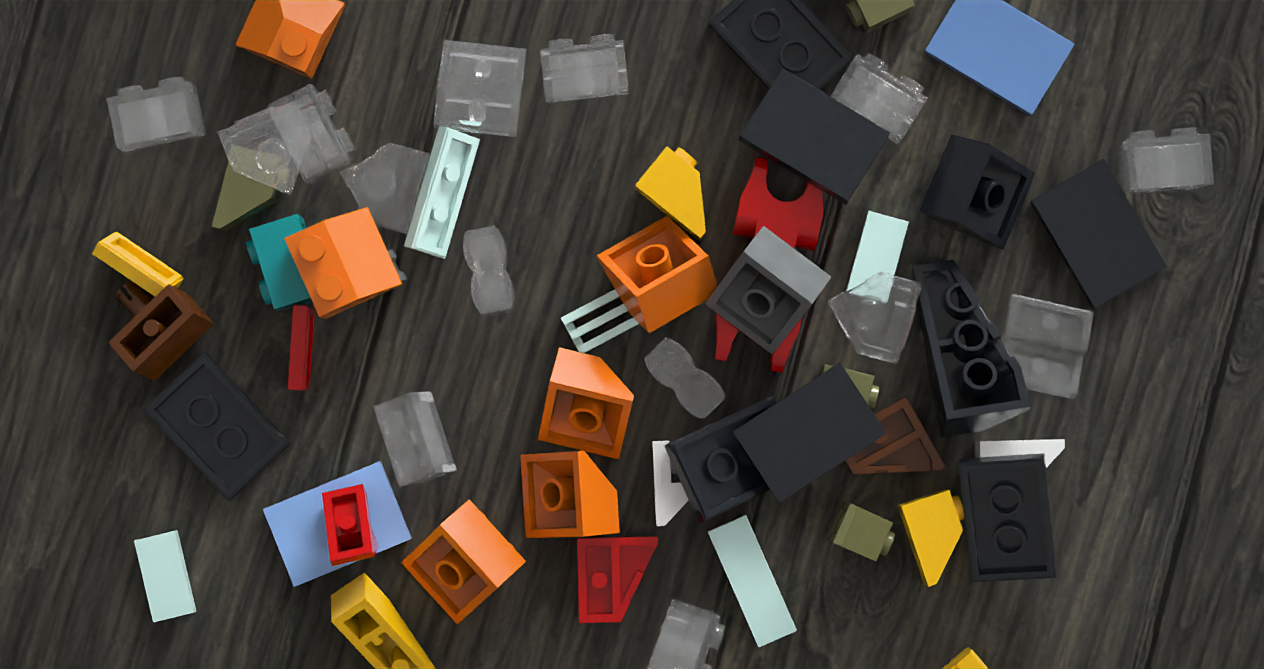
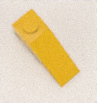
(376, 627)

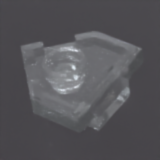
(269, 146)
(389, 184)
(878, 315)

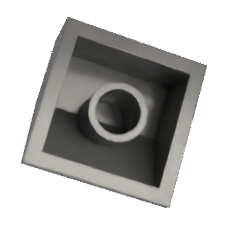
(768, 290)

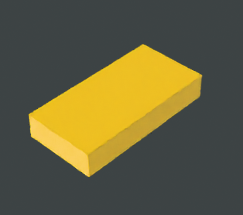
(136, 264)

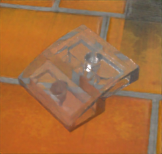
(480, 88)
(1047, 343)

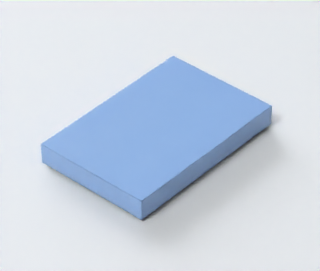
(301, 525)

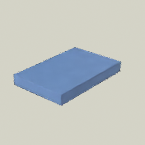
(1000, 50)

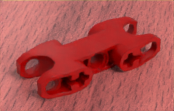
(793, 222)

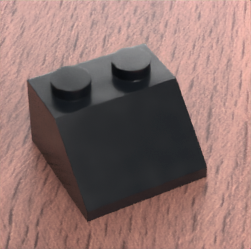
(977, 190)

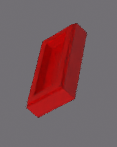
(301, 348)

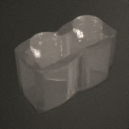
(490, 283)
(693, 388)

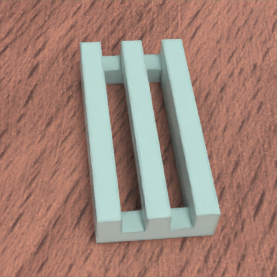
(575, 333)

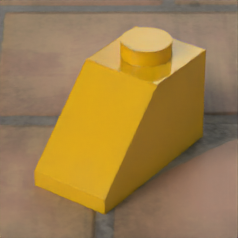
(676, 190)
(932, 531)

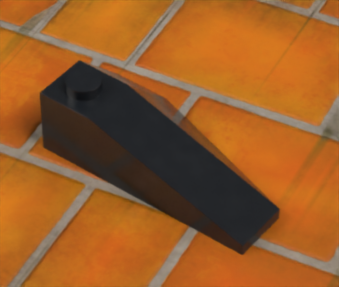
(968, 364)

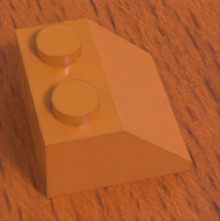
(343, 262)
(659, 273)
(463, 561)

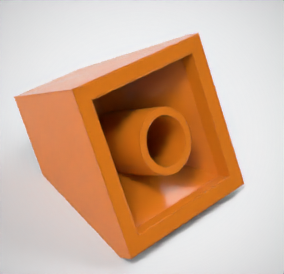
(291, 32)
(585, 405)
(567, 496)

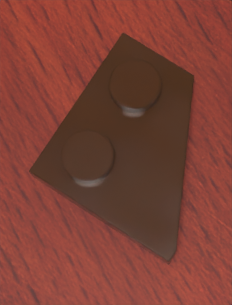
(901, 449)

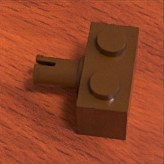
(159, 329)

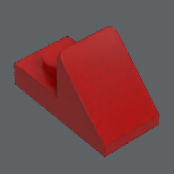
(348, 525)

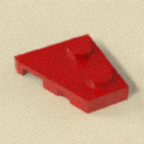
(610, 575)

